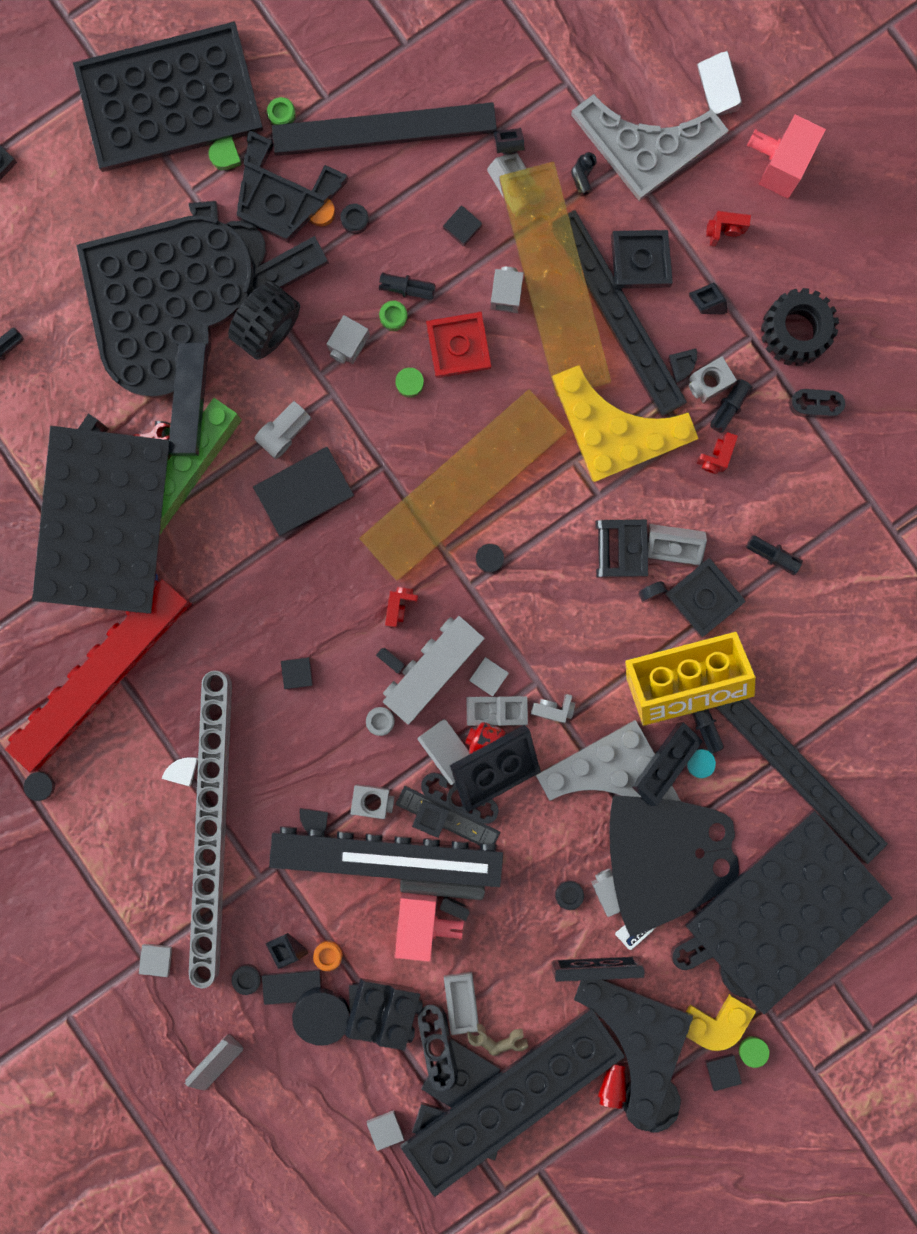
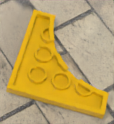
(611, 437)

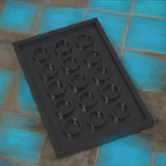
(167, 96)
(100, 520)
(788, 911)

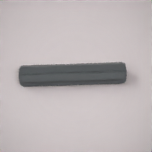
(442, 889)

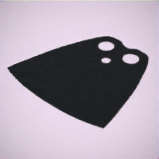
(657, 862)

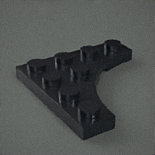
(650, 1037)

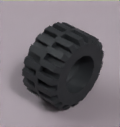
(815, 311)
(264, 320)

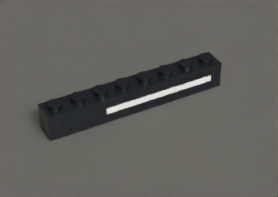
(386, 858)

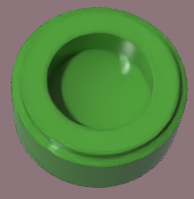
(281, 111)
(393, 315)
(409, 382)
(754, 1051)

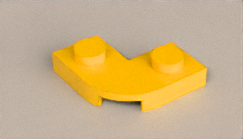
(723, 1030)

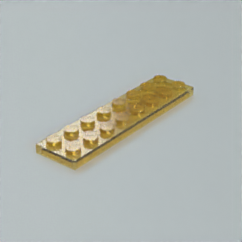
(553, 273)
(463, 485)

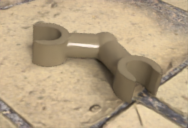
(496, 1048)

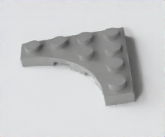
(646, 153)
(605, 765)

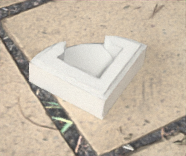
(181, 771)

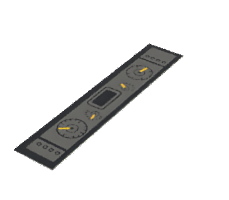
(455, 822)

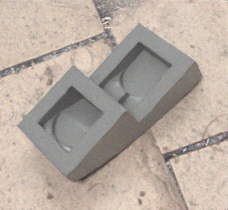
(497, 710)

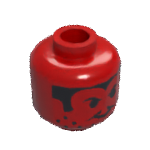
(483, 736)

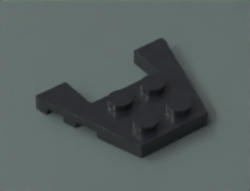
(275, 202)

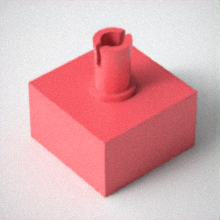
(788, 154)
(419, 926)

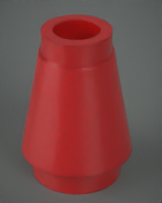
(613, 1087)

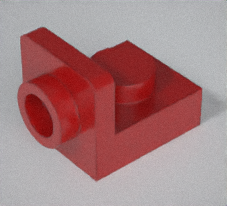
(730, 223)
(723, 451)
(395, 611)

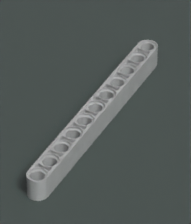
(203, 840)

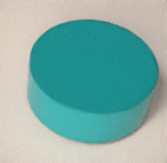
(701, 764)

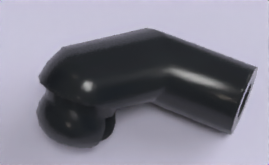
(581, 172)

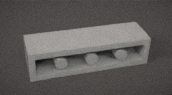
(433, 670)

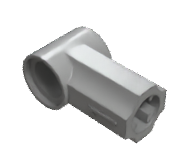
(278, 435)

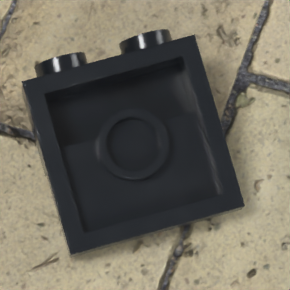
(384, 1014)

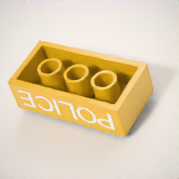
(690, 678)

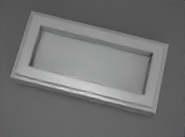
(461, 1003)

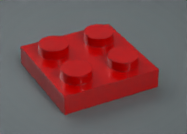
(458, 344)

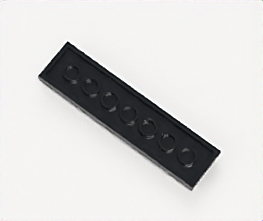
(511, 1101)

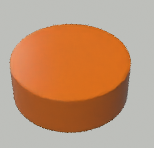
(324, 215)
(327, 955)

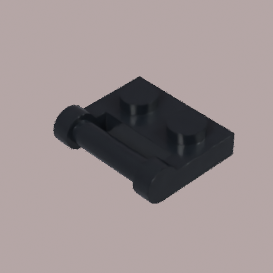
(631, 548)

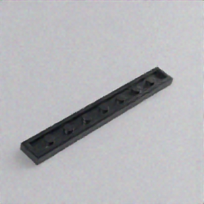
(384, 129)
(625, 323)
(804, 778)

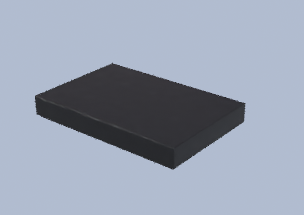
(303, 491)
(495, 768)
(597, 969)

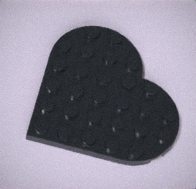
(160, 291)

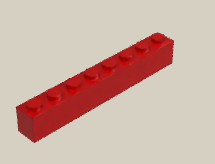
(95, 679)

